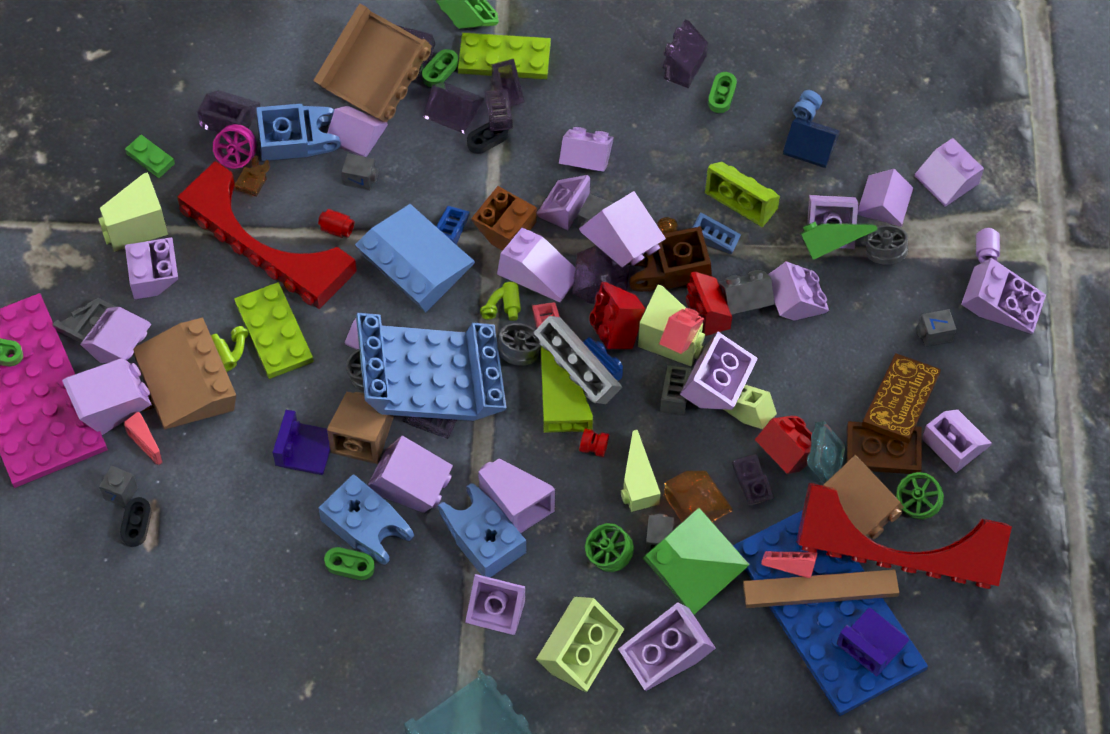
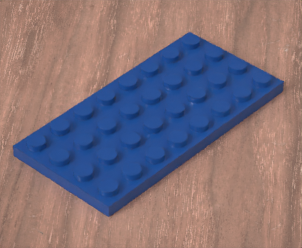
(816, 626)

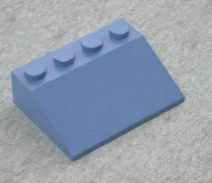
(415, 256)

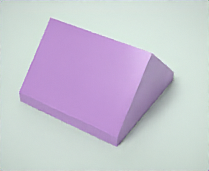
(356, 130)
(886, 197)
(565, 201)
(495, 604)

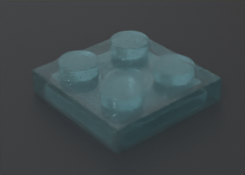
(825, 452)

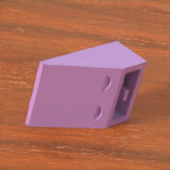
(1003, 297)

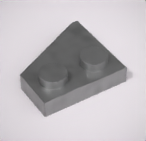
(82, 320)

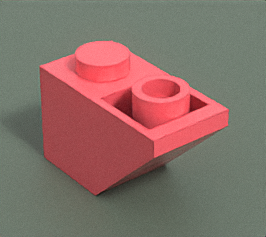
(681, 330)

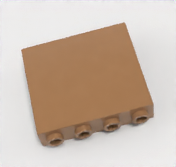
(373, 64)

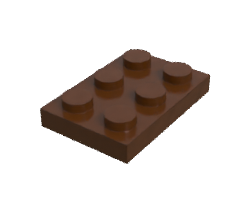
(883, 452)

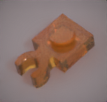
(253, 179)

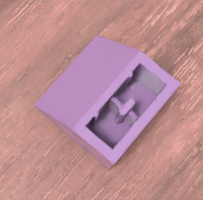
(586, 149)
(151, 267)
(797, 292)
(115, 335)
(954, 439)

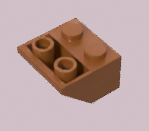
(503, 217)

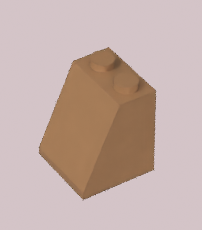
(358, 429)
(865, 498)

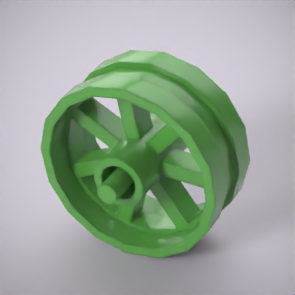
(920, 496)
(609, 547)

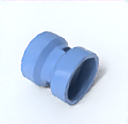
(808, 104)

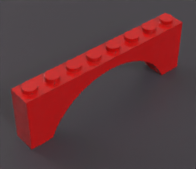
(310, 275)
(974, 557)

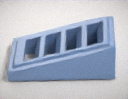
(717, 228)

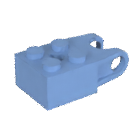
(294, 131)
(363, 518)
(479, 526)

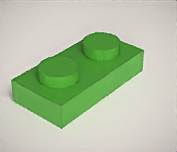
(149, 156)

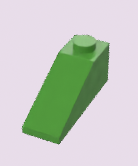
(830, 236)

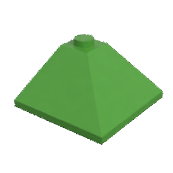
(695, 561)

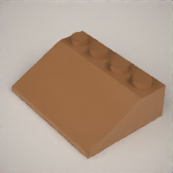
(185, 374)

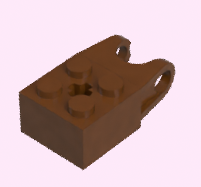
(674, 261)

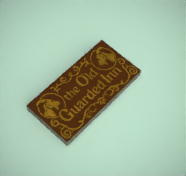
(901, 398)

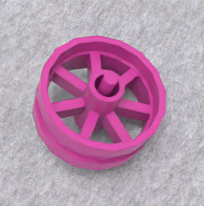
(234, 146)

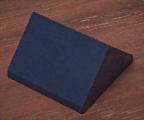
(810, 142)

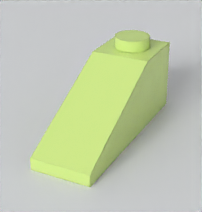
(753, 407)
(639, 482)

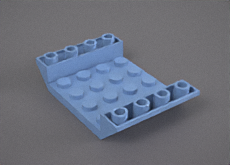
(430, 370)

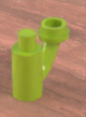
(511, 300)
(227, 357)

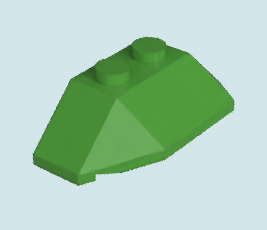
(469, 13)

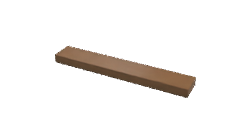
(820, 588)

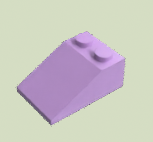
(536, 265)
(666, 647)

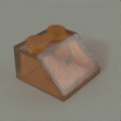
(694, 491)

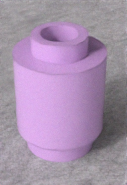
(987, 244)

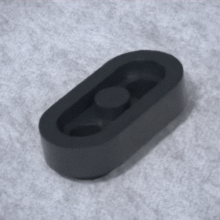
(486, 139)
(135, 523)

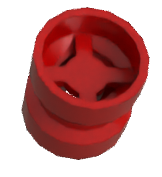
(598, 446)

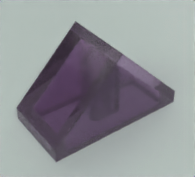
(506, 77)

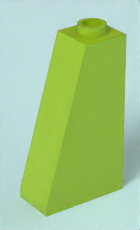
(563, 400)

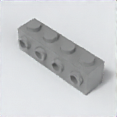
(578, 360)

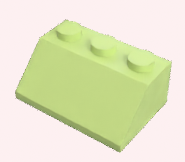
(580, 643)

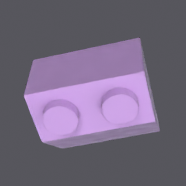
(949, 172)
(833, 210)

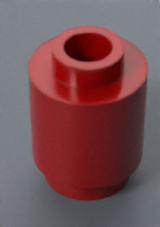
(336, 223)

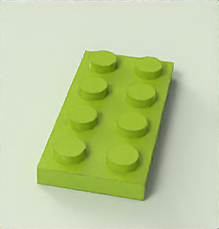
(483, 50)
(273, 330)

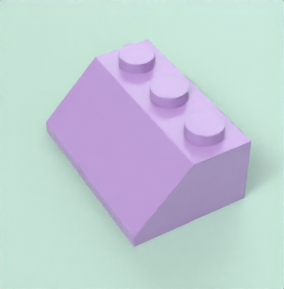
(719, 374)

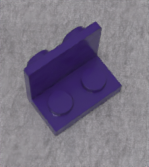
(301, 446)
(872, 641)

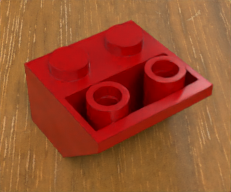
(708, 300)
(616, 316)
(786, 442)

